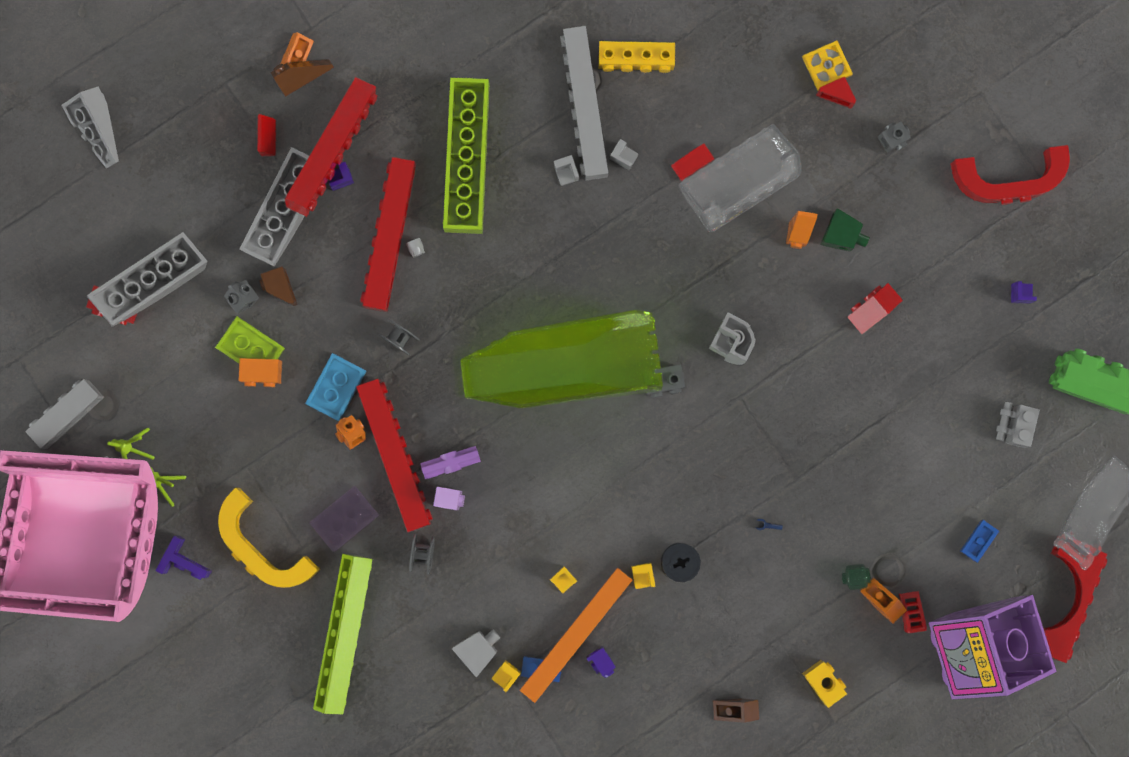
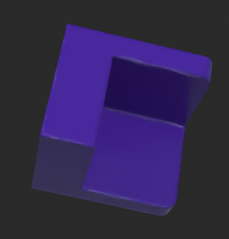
(341, 178)
(1022, 293)

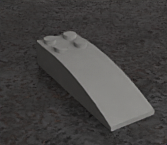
(274, 221)
(148, 280)

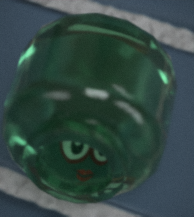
(856, 576)

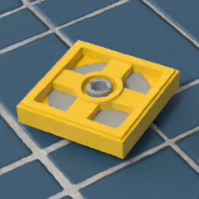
(827, 64)

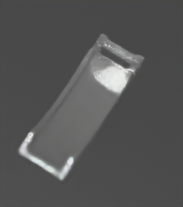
(1095, 513)

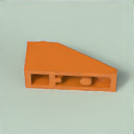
(800, 229)

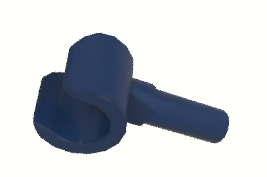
(769, 525)

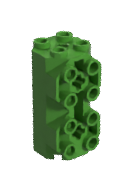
(1092, 380)

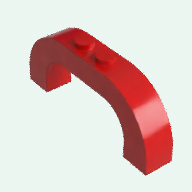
(970, 183)

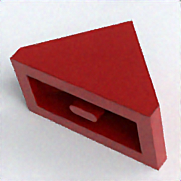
(838, 92)

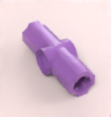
(450, 462)

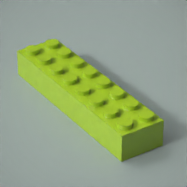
(466, 155)

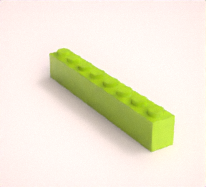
(342, 634)

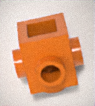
(350, 431)

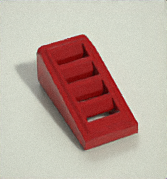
(919, 611)

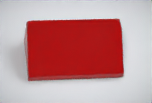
(266, 136)

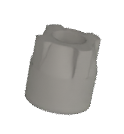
(415, 247)

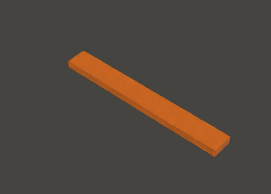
(575, 635)

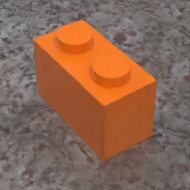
(260, 371)

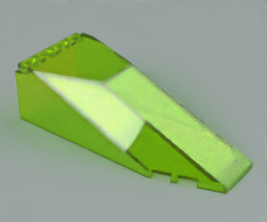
(567, 362)

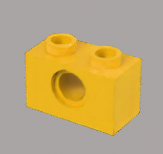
(830, 694)

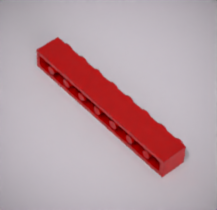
(330, 147)
(389, 234)
(393, 455)

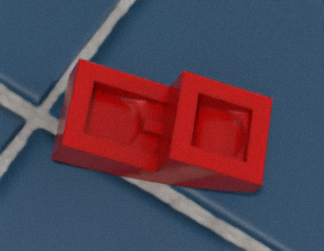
(693, 162)

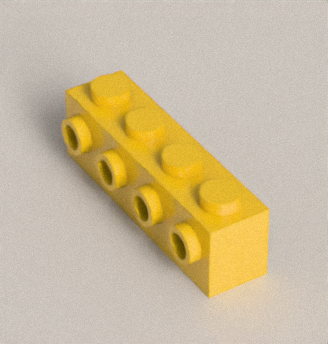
(636, 56)

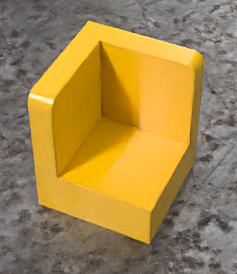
(643, 576)
(563, 579)
(506, 675)

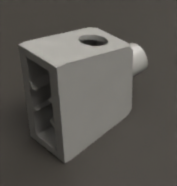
(477, 650)

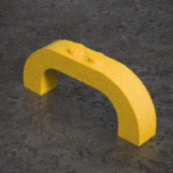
(244, 551)

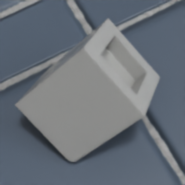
(623, 155)
(566, 170)

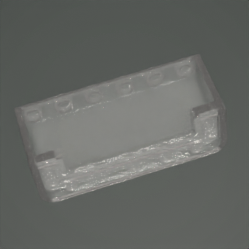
(742, 178)

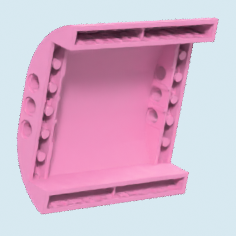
(75, 534)

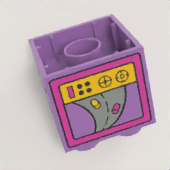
(992, 648)

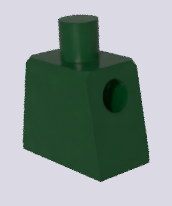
(844, 232)

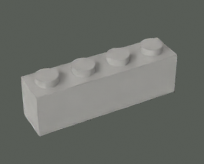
(64, 414)

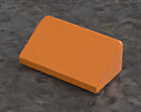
(297, 49)

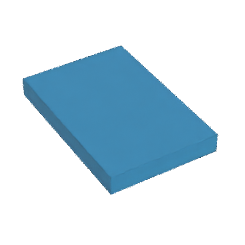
(335, 387)

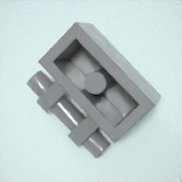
(1021, 425)

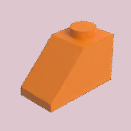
(884, 601)

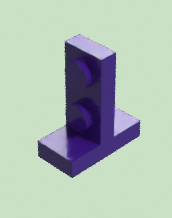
(181, 562)

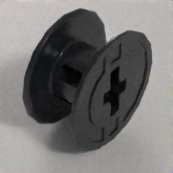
(679, 573)

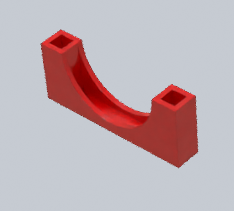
(1066, 632)

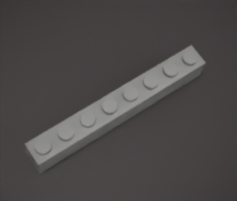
(585, 103)

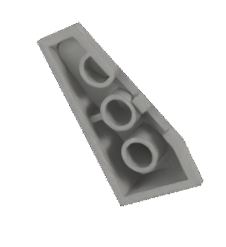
(91, 115)

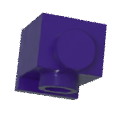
(601, 662)

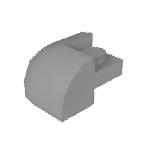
(733, 340)

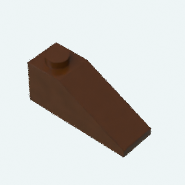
(297, 74)

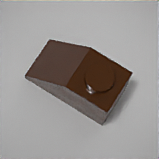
(278, 285)
(736, 710)

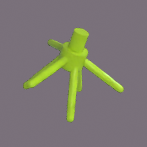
(124, 446)
(163, 479)

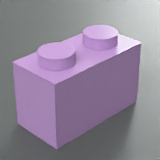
(448, 498)

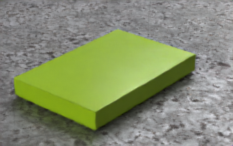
(245, 341)

